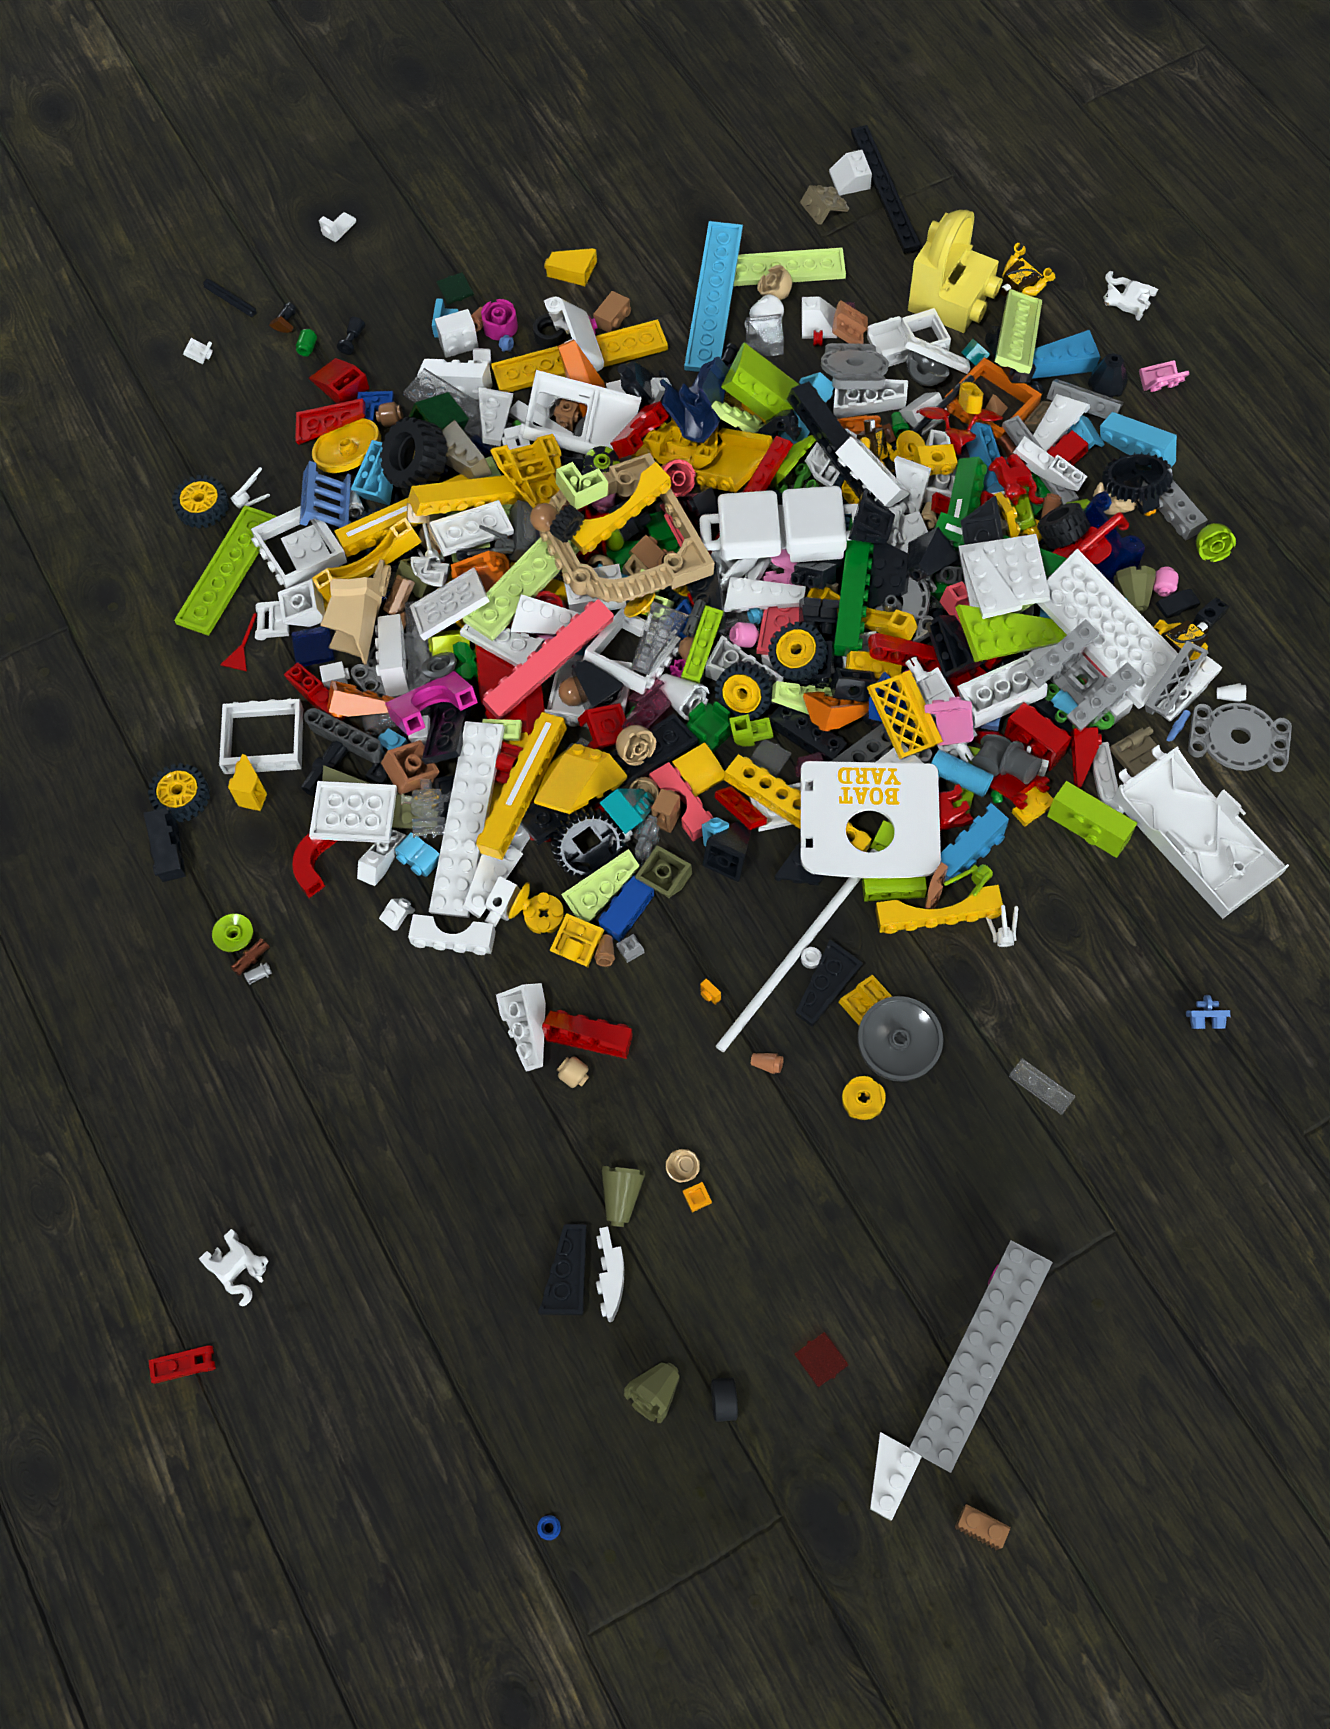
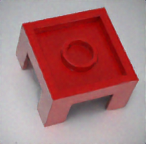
(603, 724)

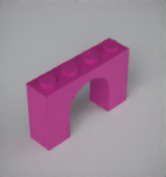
(406, 708)

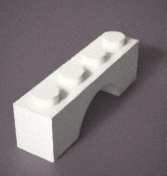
(476, 938)

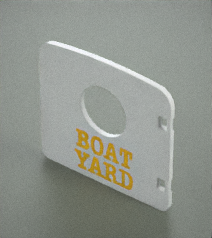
(898, 790)

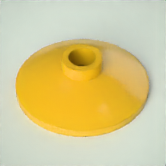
(907, 444)
(639, 605)
(521, 901)

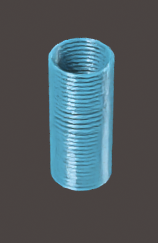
(966, 774)

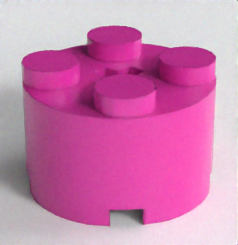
(499, 319)

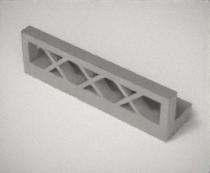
(1099, 404)
(1172, 676)

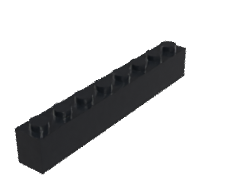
(824, 428)

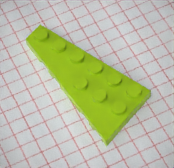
(1006, 633)

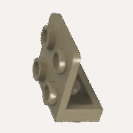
(820, 200)

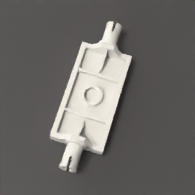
(910, 528)
(934, 687)

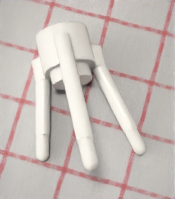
(241, 498)
(432, 553)
(1004, 936)

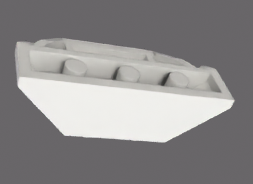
(821, 465)

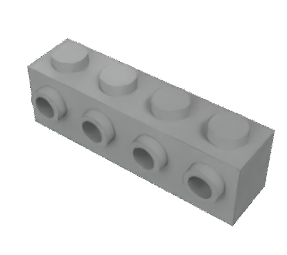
(1181, 512)

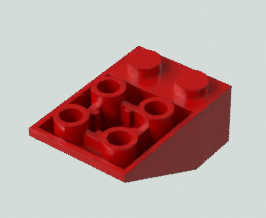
(340, 381)

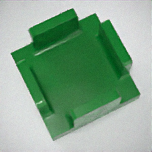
(710, 724)

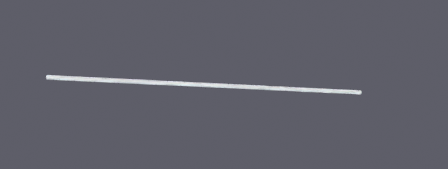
(794, 954)

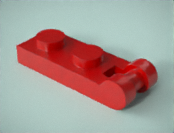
(181, 1364)

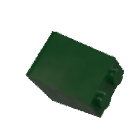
(440, 411)

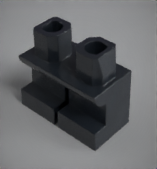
(634, 524)
(814, 574)
(819, 612)

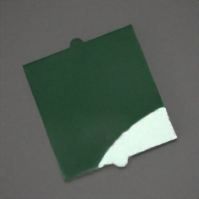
(454, 288)

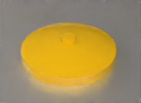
(345, 446)

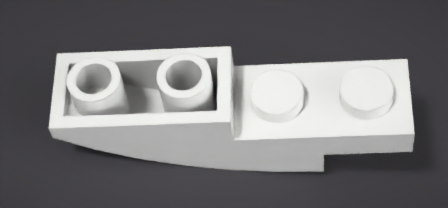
(1049, 468)
(1197, 684)
(610, 1282)

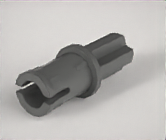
(694, 618)

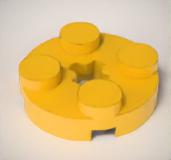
(544, 924)
(853, 1091)

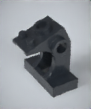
(785, 418)

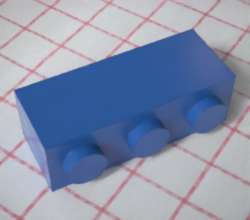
(626, 908)

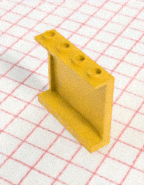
(735, 460)

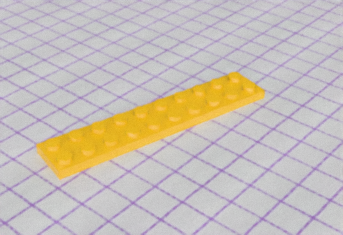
(615, 348)

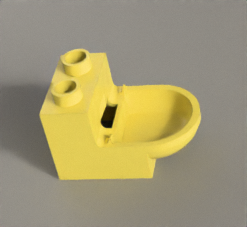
(952, 275)

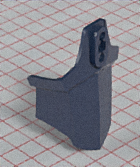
(692, 405)

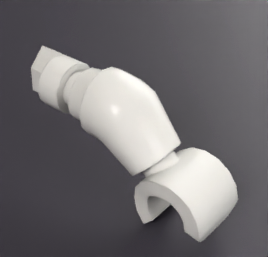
(895, 536)

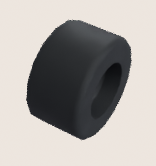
(724, 1399)

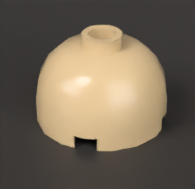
(776, 282)
(635, 744)

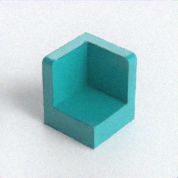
(975, 352)

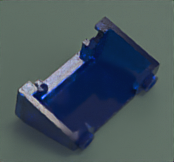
(1125, 551)

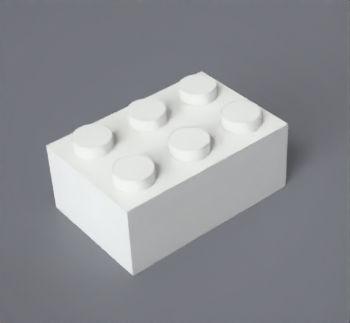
(577, 602)

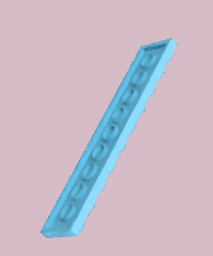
(713, 294)

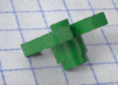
(467, 664)

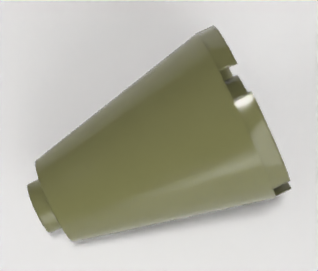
(620, 1193)

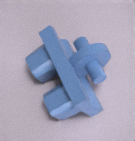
(1218, 1017)

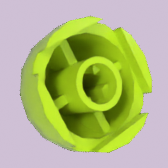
(1215, 542)

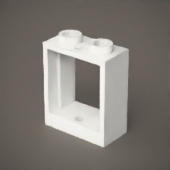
(927, 319)

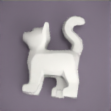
(1134, 297)
(233, 1264)

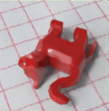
(1014, 478)
(951, 816)

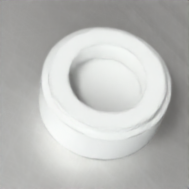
(810, 957)

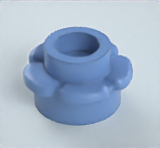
(506, 343)

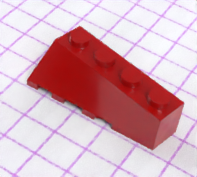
(587, 1034)

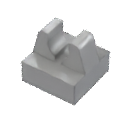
(630, 948)

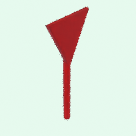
(237, 658)

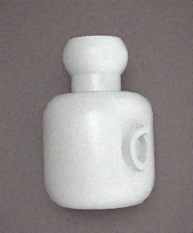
(767, 305)

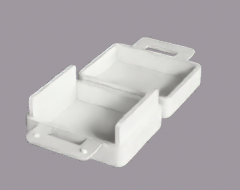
(805, 524)

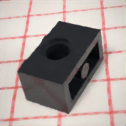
(846, 678)

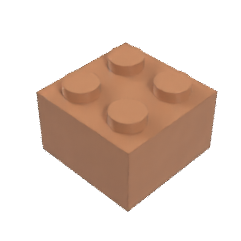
(406, 767)

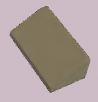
(1037, 415)

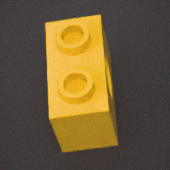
(938, 457)

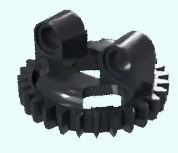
(1127, 480)
(597, 856)

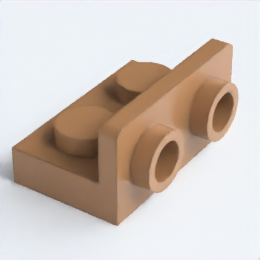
(398, 595)

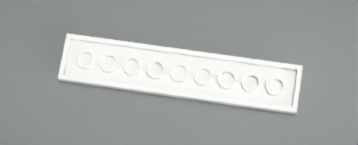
(466, 817)

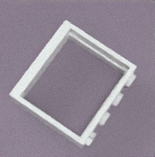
(285, 522)
(626, 676)
(263, 708)

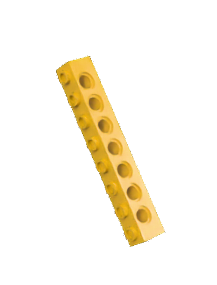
(768, 797)

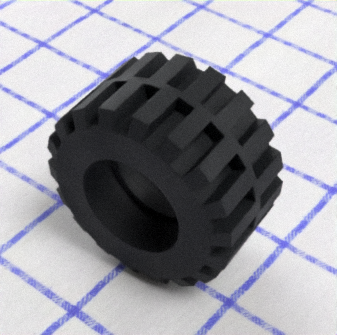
(1063, 525)

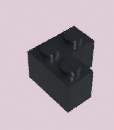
(700, 501)

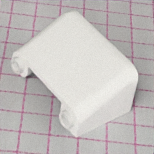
(577, 323)

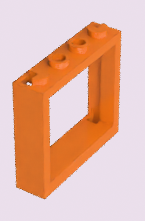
(998, 377)

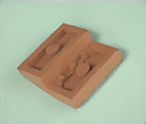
(849, 324)
(936, 887)

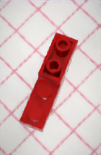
(309, 687)

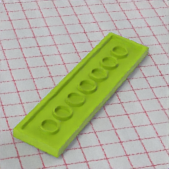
(223, 574)

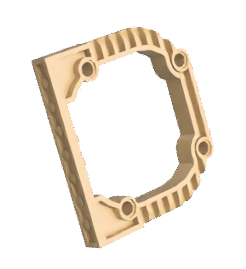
(679, 568)

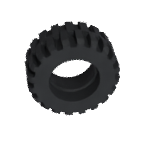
(398, 450)

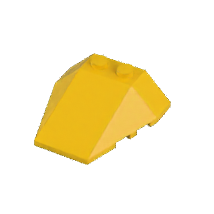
(669, 445)
(531, 468)
(578, 777)

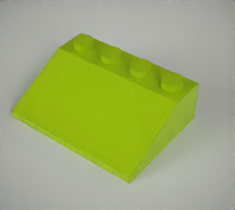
(758, 383)

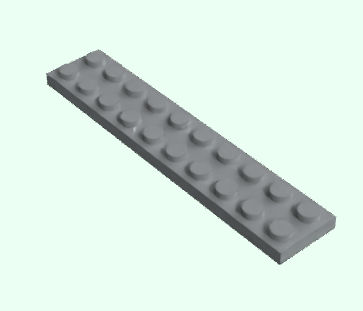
(980, 1356)

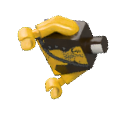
(1022, 276)
(875, 440)
(1178, 633)

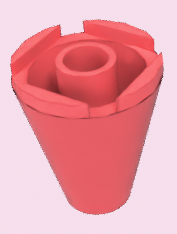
(681, 476)

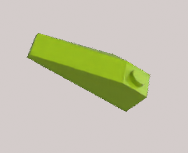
(792, 458)

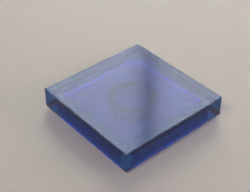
(312, 646)

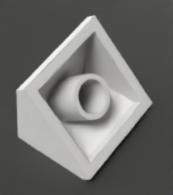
(926, 400)

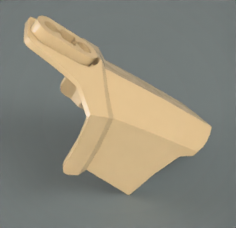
(354, 609)

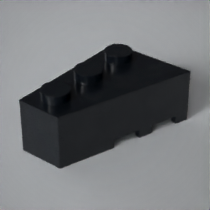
(951, 646)
(165, 844)

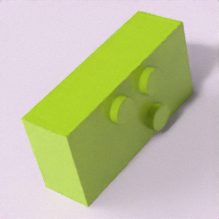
(1091, 819)

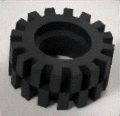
(567, 523)

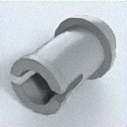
(258, 973)

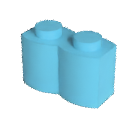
(418, 855)

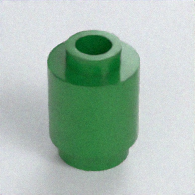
(306, 342)

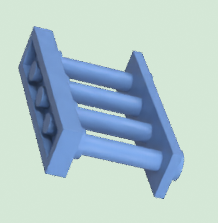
(308, 499)

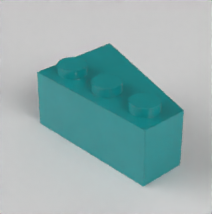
(628, 807)

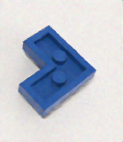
(373, 400)

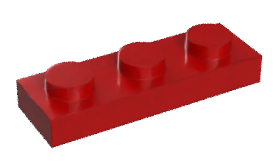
(740, 808)

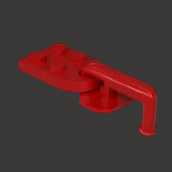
(1093, 543)

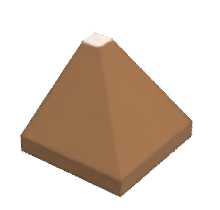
(996, 405)

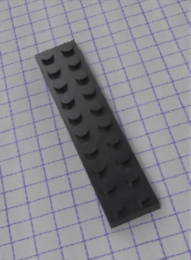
(671, 740)

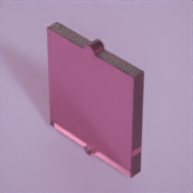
(639, 698)

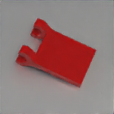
(1015, 789)

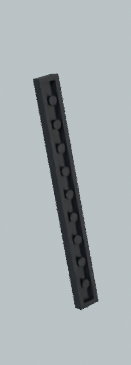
(886, 190)

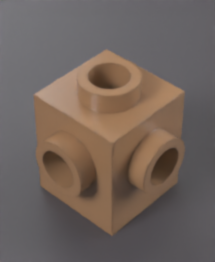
(567, 414)

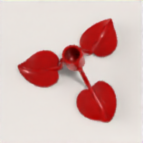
(958, 437)

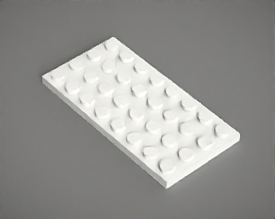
(1125, 636)

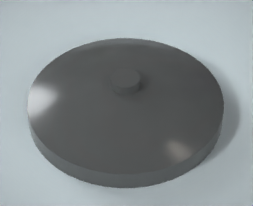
(900, 1038)

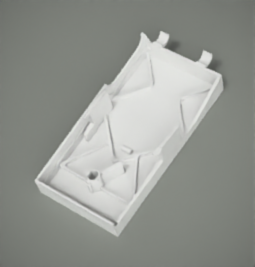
(1198, 831)

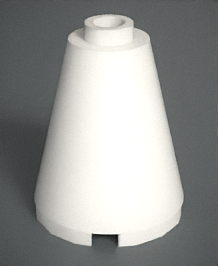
(683, 694)

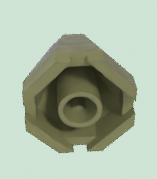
(1136, 586)
(653, 1391)

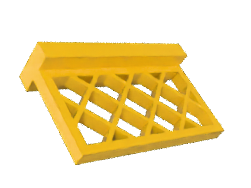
(915, 704)

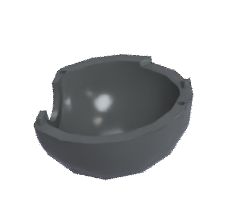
(925, 370)

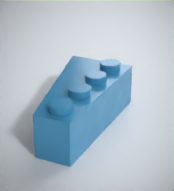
(1066, 356)
(974, 843)

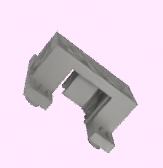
(1067, 663)

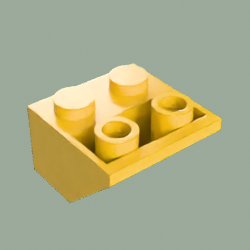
(246, 786)

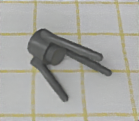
(502, 545)

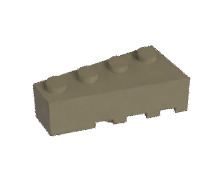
(463, 454)

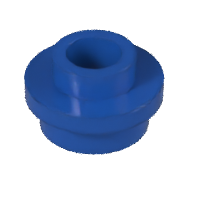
(541, 1527)

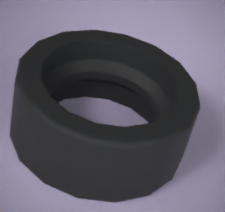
(546, 340)

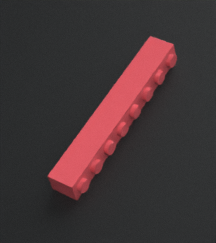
(548, 659)

